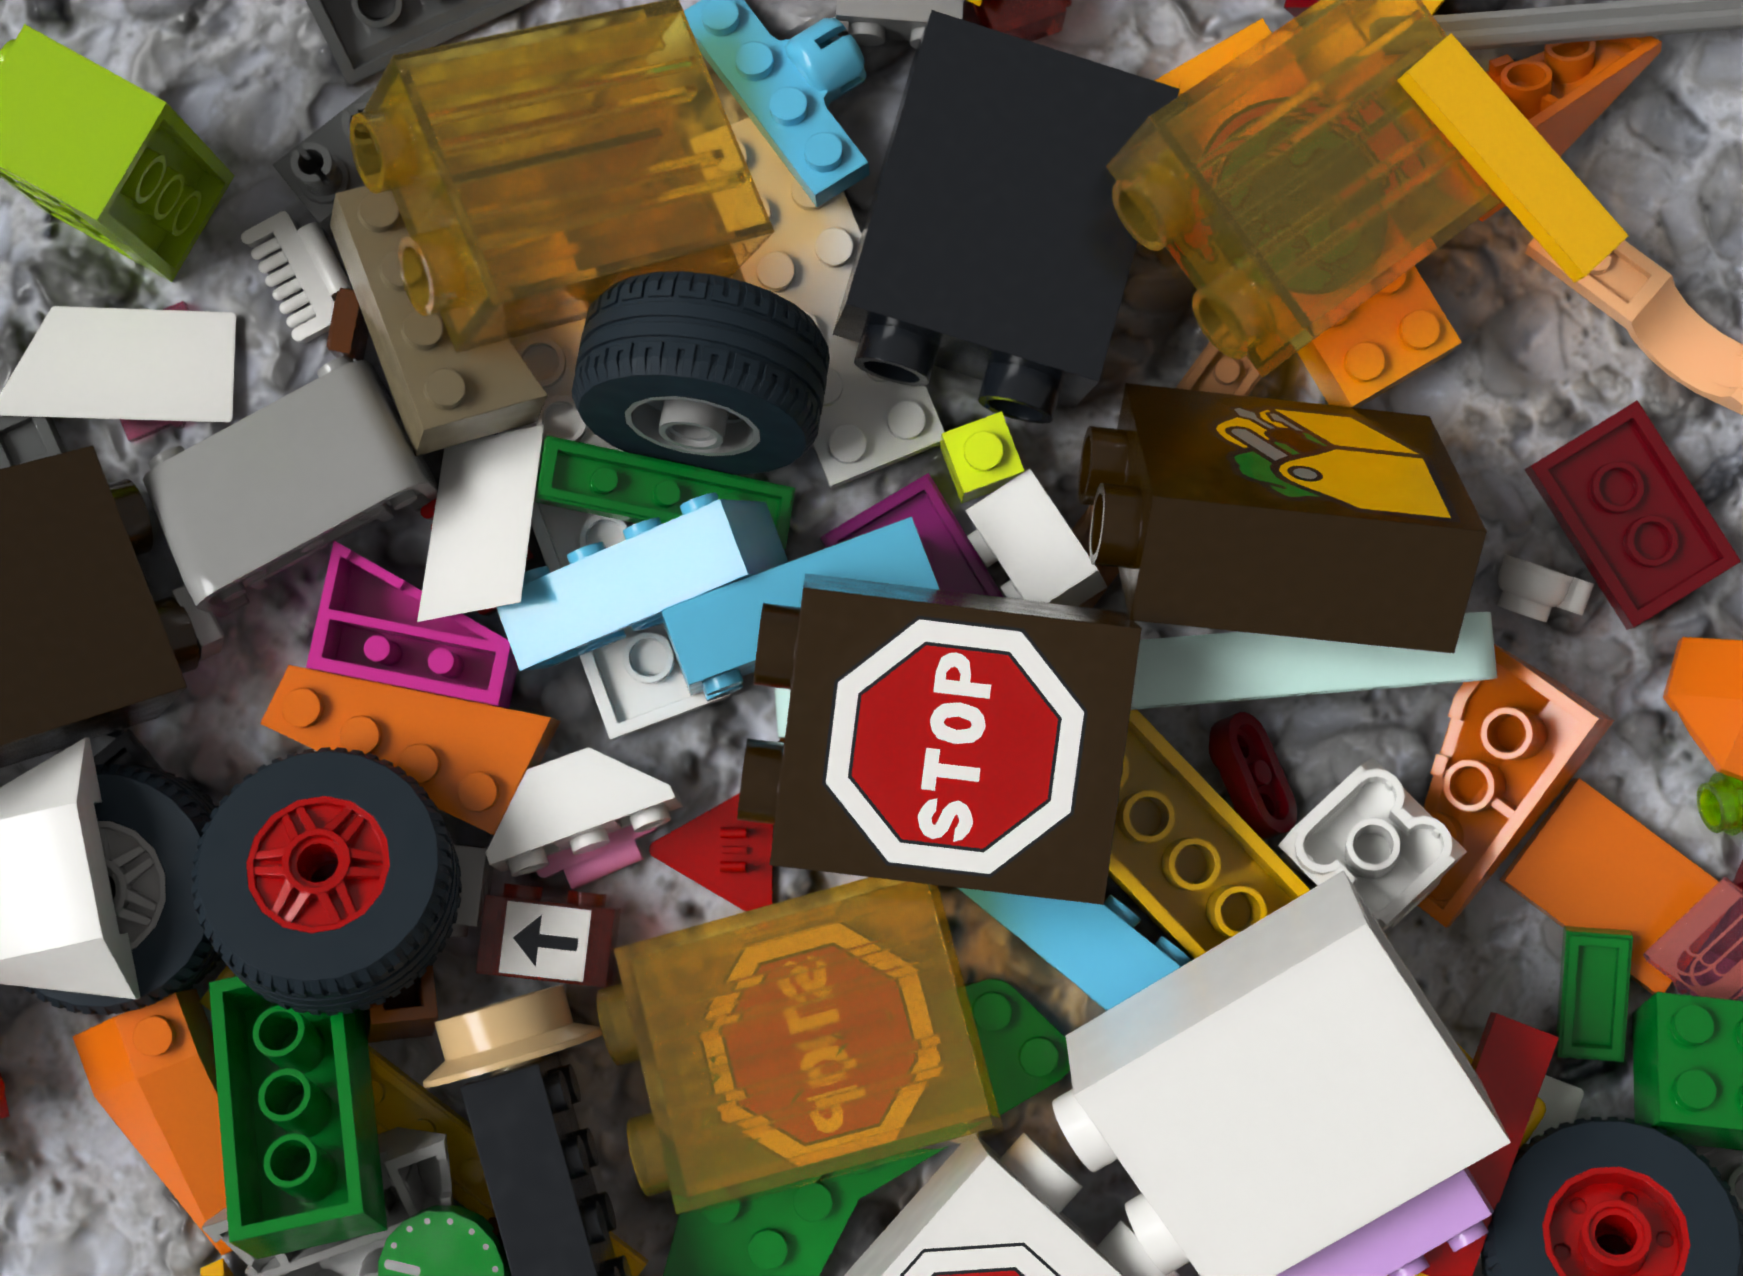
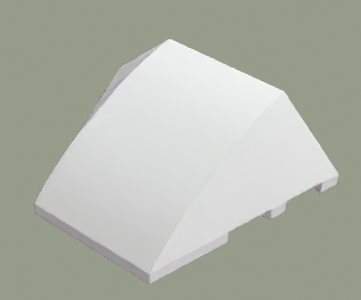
(56, 886)

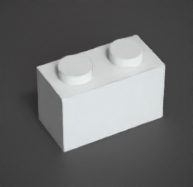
(1033, 545)

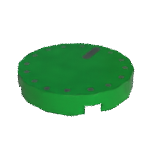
(444, 1243)

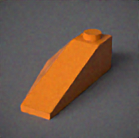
(1571, 84)
(160, 1088)

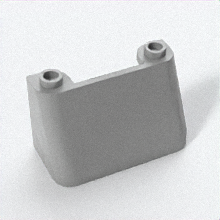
(285, 483)

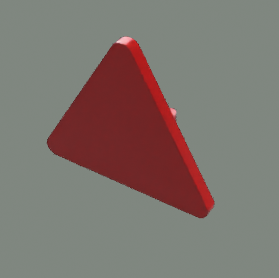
(722, 855)

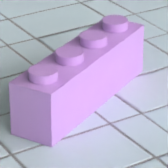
(1400, 1237)

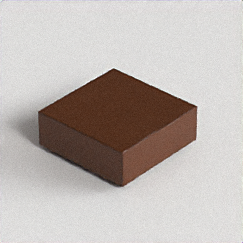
(348, 328)

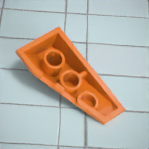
(1501, 767)

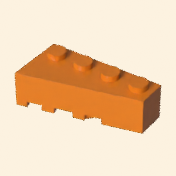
(454, 748)

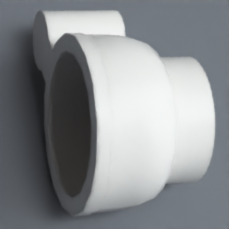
(1536, 589)

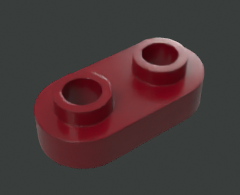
(1253, 775)

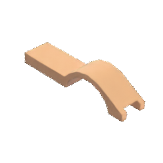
(1660, 322)

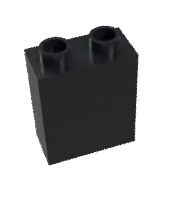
(998, 221)

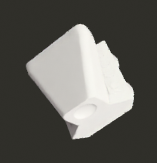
(1379, 840)

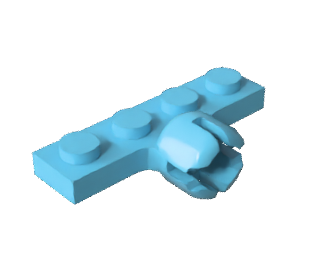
(788, 89)

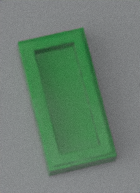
(1594, 993)

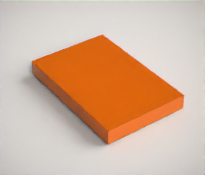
(1607, 871)

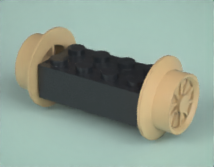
(530, 1134)

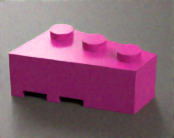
(372, 634)

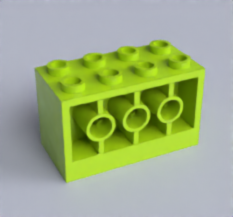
(104, 154)

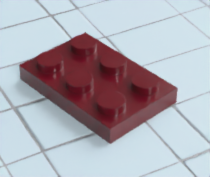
(1632, 515)

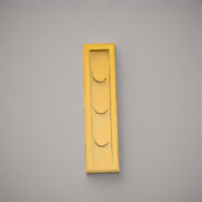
(1513, 158)

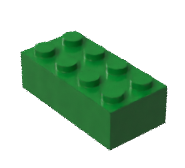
(1690, 1068)
(294, 1124)

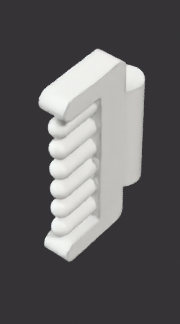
(309, 260)

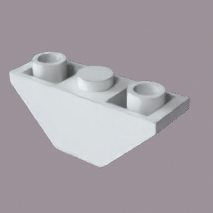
(576, 806)

